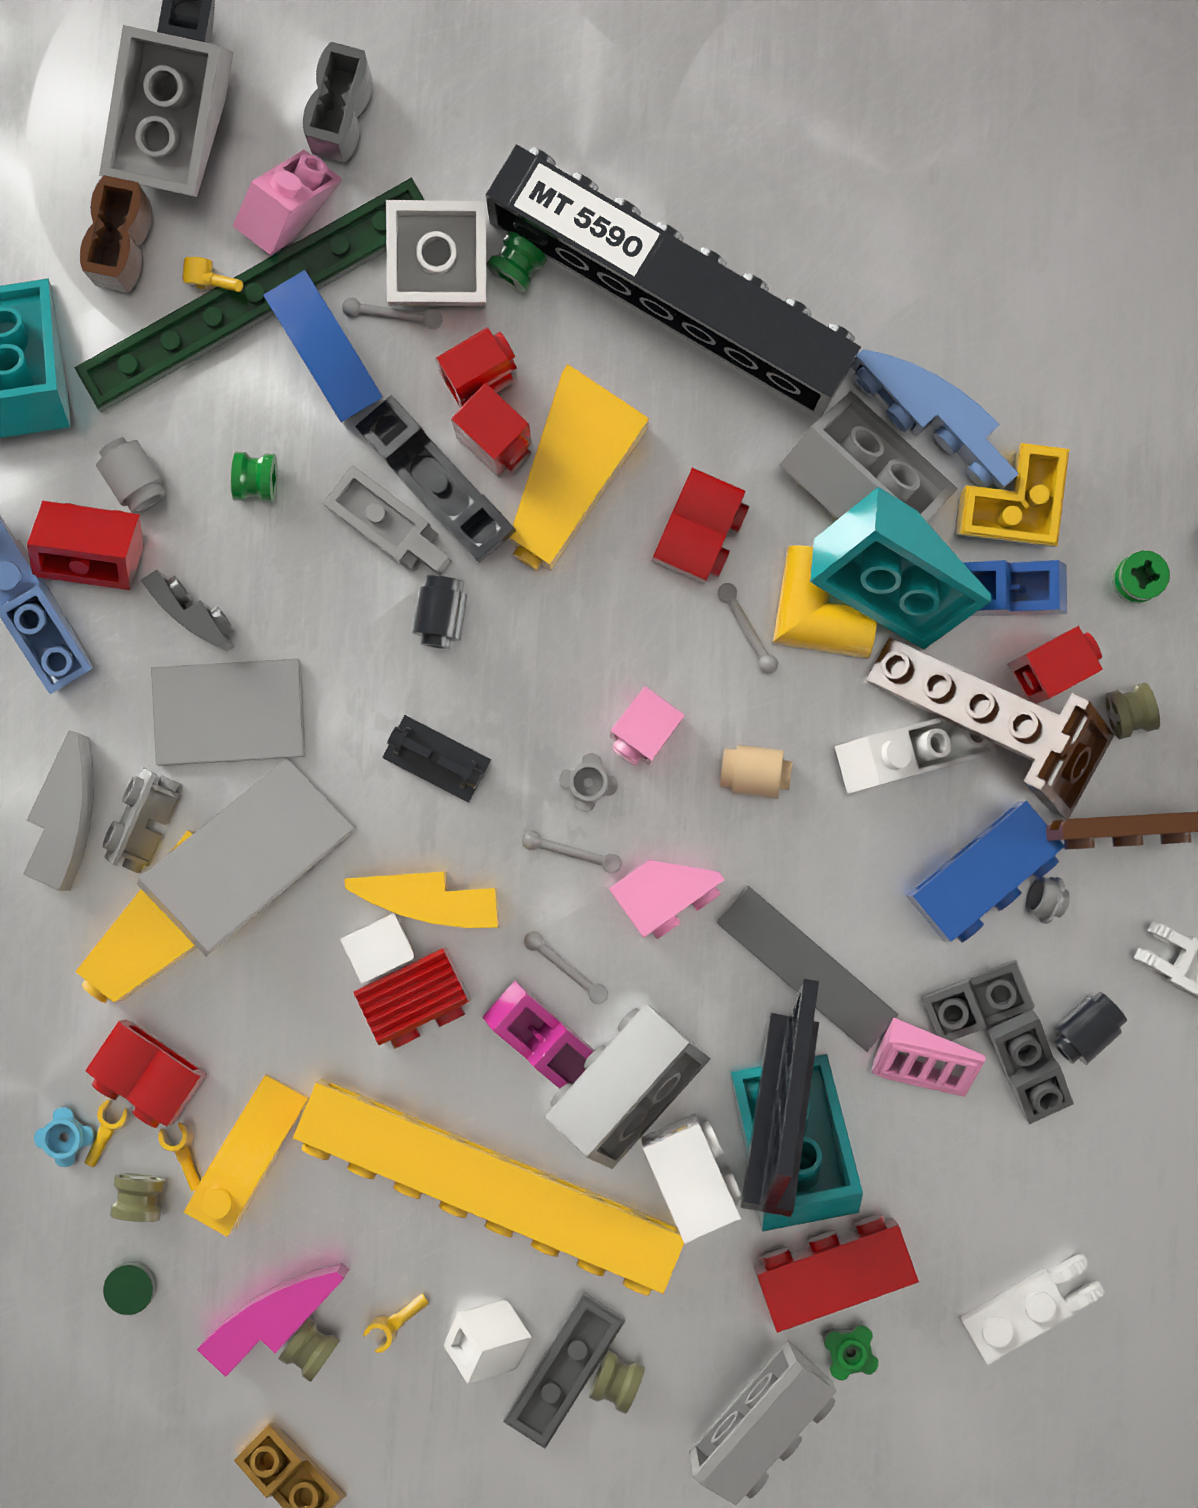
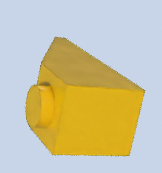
(246, 1156)

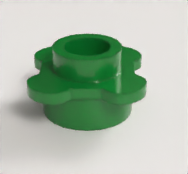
(840, 1342)

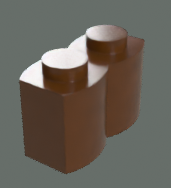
(119, 226)

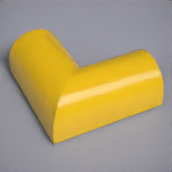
(1028, 512)
(808, 618)

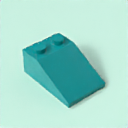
(30, 361)
(896, 570)
(827, 1172)

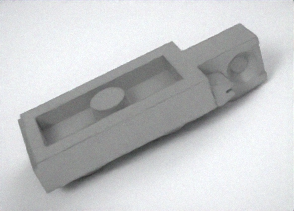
(385, 521)

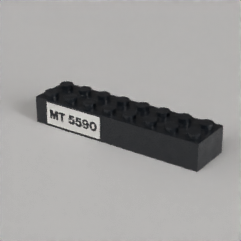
(671, 280)

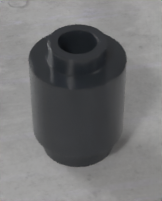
(440, 611)
(1088, 1029)

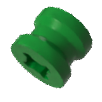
(516, 262)
(254, 477)
(1132, 582)

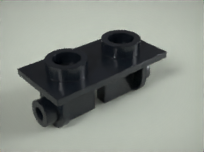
(436, 758)

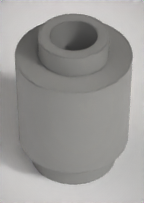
(130, 474)

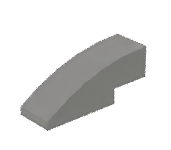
(65, 814)

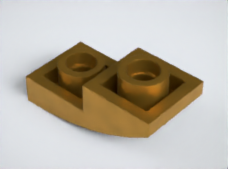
(287, 1472)

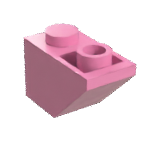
(285, 201)
(644, 727)
(662, 890)

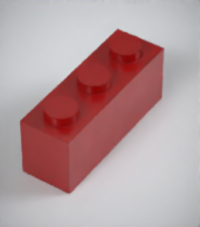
(835, 1272)

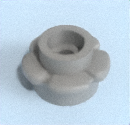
(1047, 899)

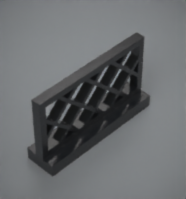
(782, 1107)

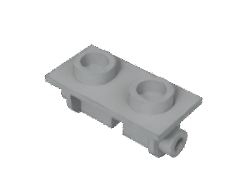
(144, 802)

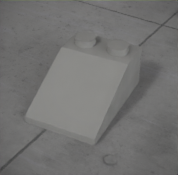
(164, 109)

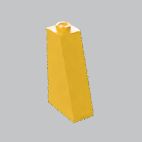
(575, 462)
(134, 950)

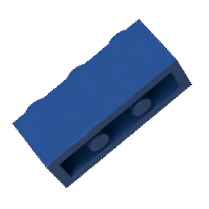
(986, 873)

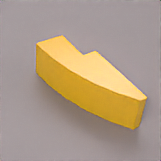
(428, 899)

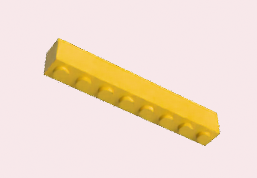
(490, 1186)

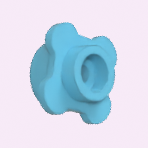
(50, 1141)

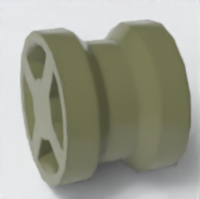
(1132, 711)
(137, 1197)
(309, 1349)
(617, 1382)

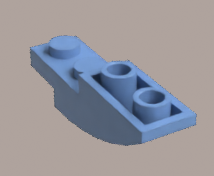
(924, 399)
(37, 619)

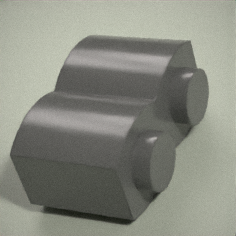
(334, 107)

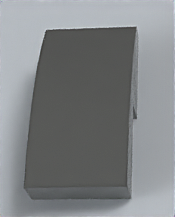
(198, 618)
(978, 1001)
(1030, 1066)

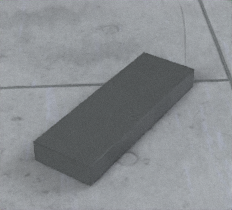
(564, 1370)

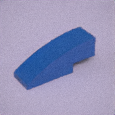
(323, 346)
(1022, 587)

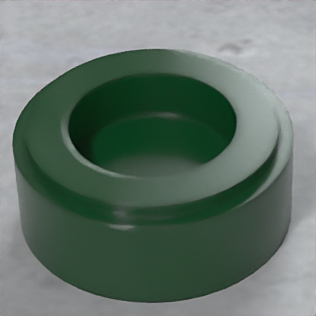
(129, 1288)

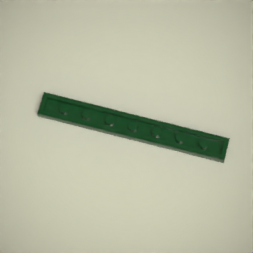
(228, 313)

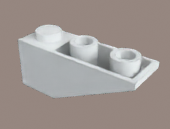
(908, 753)

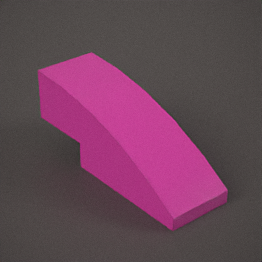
(538, 1035)
(270, 1317)

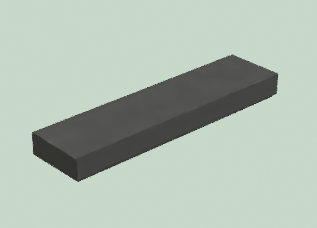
(797, 958)

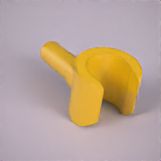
(199, 272)
(105, 1132)
(182, 1153)
(391, 1324)

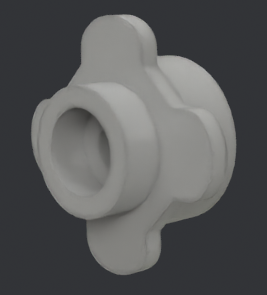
(592, 769)

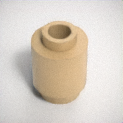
(755, 771)

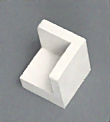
(378, 948)
(487, 1341)

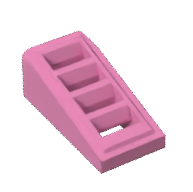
(918, 1042)

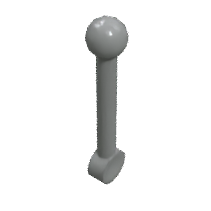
(431, 318)
(727, 594)
(611, 863)
(597, 993)

